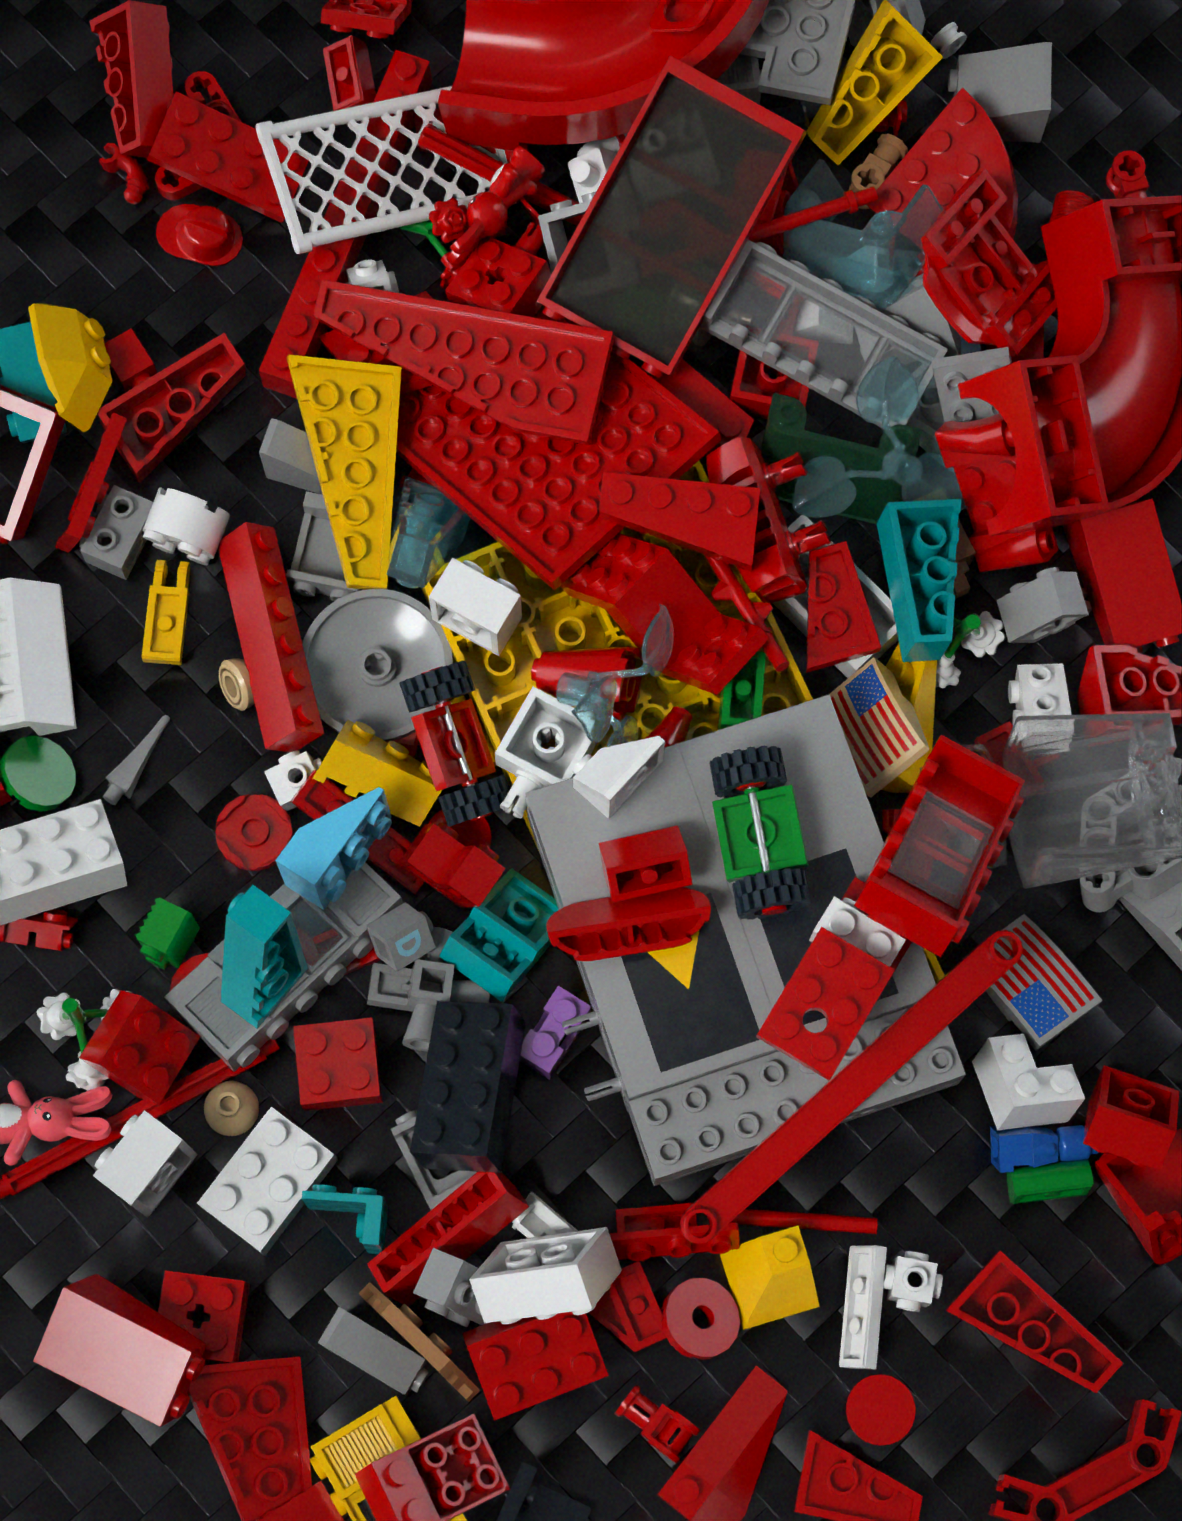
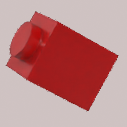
(129, 360)

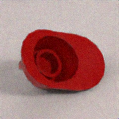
(199, 234)

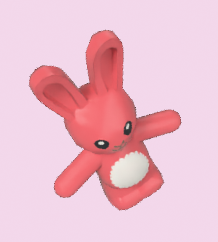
(50, 1119)

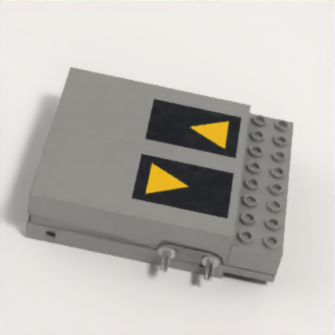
(690, 1014)

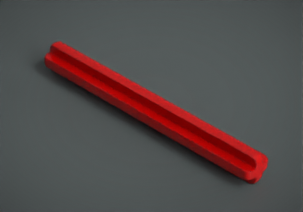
(485, 166)

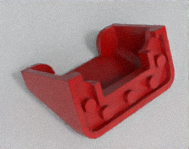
(1149, 1199)

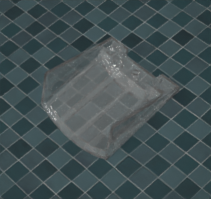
(1094, 794)

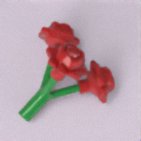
(449, 222)

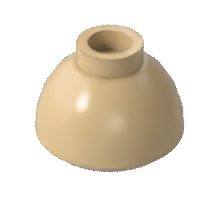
(236, 683)
(231, 1108)

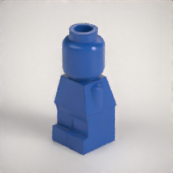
(1037, 1146)

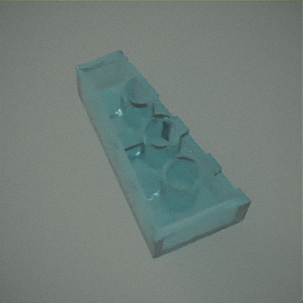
(424, 533)

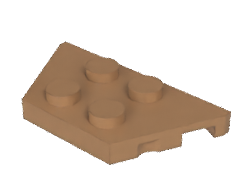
(430, 1348)

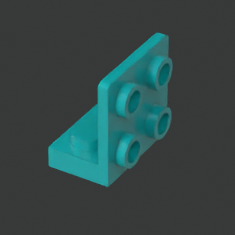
(370, 1226)

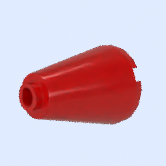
(553, 664)

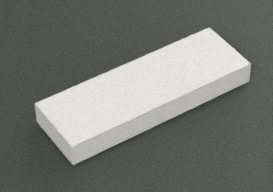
(862, 1307)

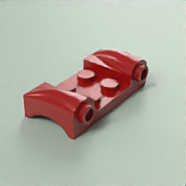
(986, 474)

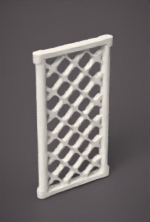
(304, 242)

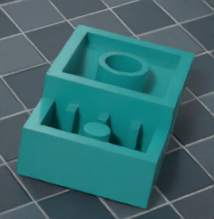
(502, 935)

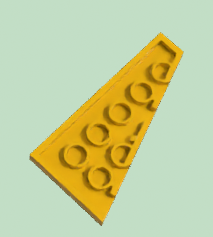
(352, 435)

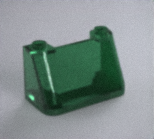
(786, 436)

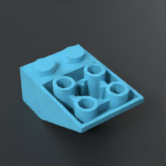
(332, 846)

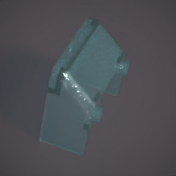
(865, 262)

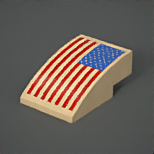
(878, 725)

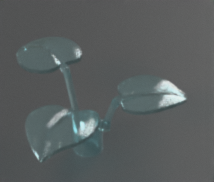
(884, 395)
(596, 699)

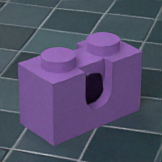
(541, 1045)

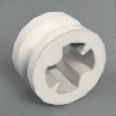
(948, 40)

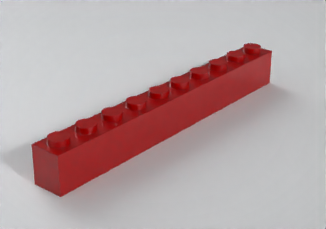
(298, 327)

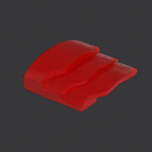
(980, 272)

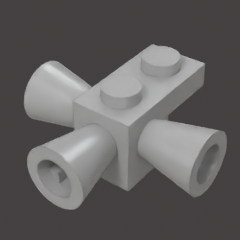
(420, 990)

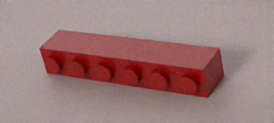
(270, 638)

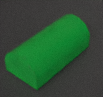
(1049, 1181)

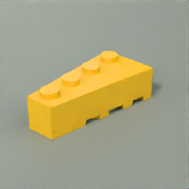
(874, 80)

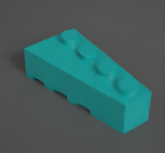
(920, 570)
(259, 956)

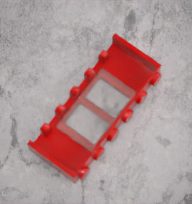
(942, 847)

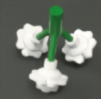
(981, 636)
(66, 1018)

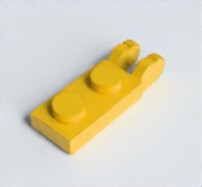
(166, 616)

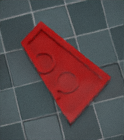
(837, 610)
(847, 1489)

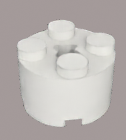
(185, 524)

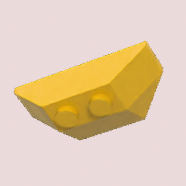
(72, 361)

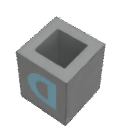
(401, 936)

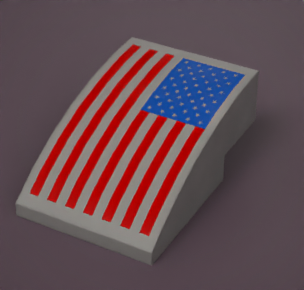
(1042, 989)

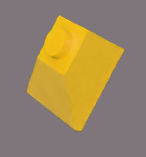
(770, 1278)

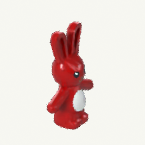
(488, 210)

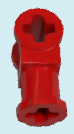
(1121, 183)
(659, 1425)

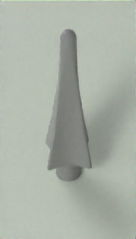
(126, 775)

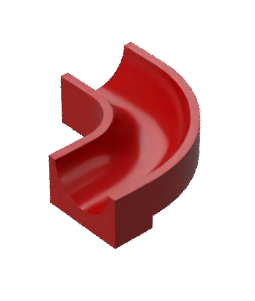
(577, 65)
(1106, 405)

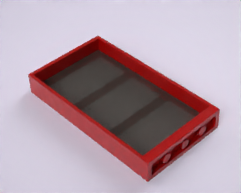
(671, 216)

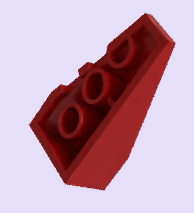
(1129, 682)
(726, 1461)

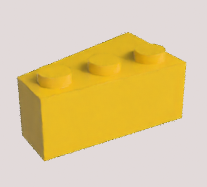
(369, 762)

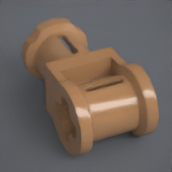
(879, 164)

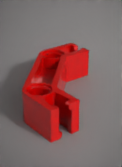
(1101, 1477)

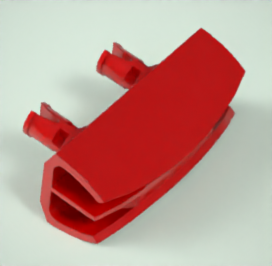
(777, 551)

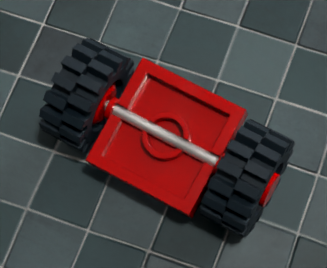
(454, 742)

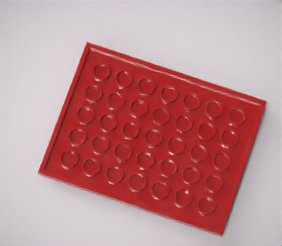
(544, 491)

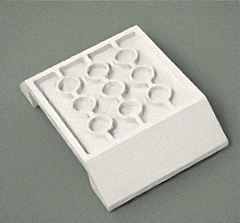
(34, 658)

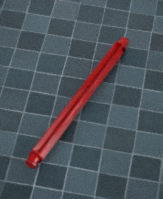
(76, 1148)

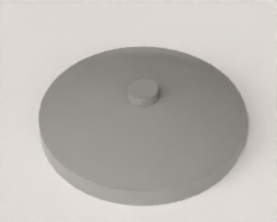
(363, 652)

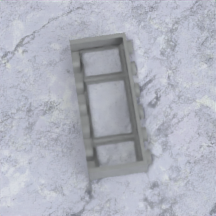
(813, 327)

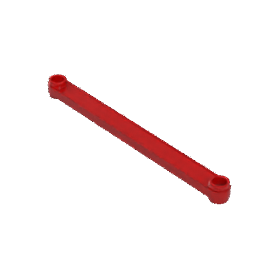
(851, 1086)

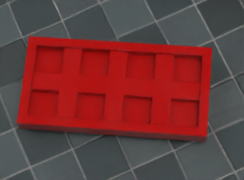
(221, 155)

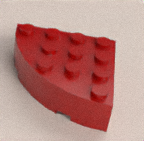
(947, 155)

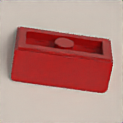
(349, 73)

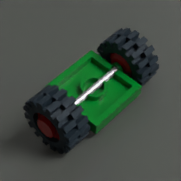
(760, 832)

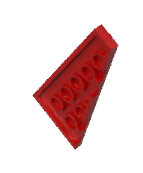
(256, 1430)

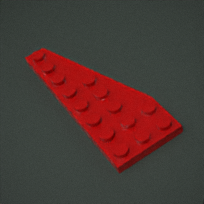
(509, 366)

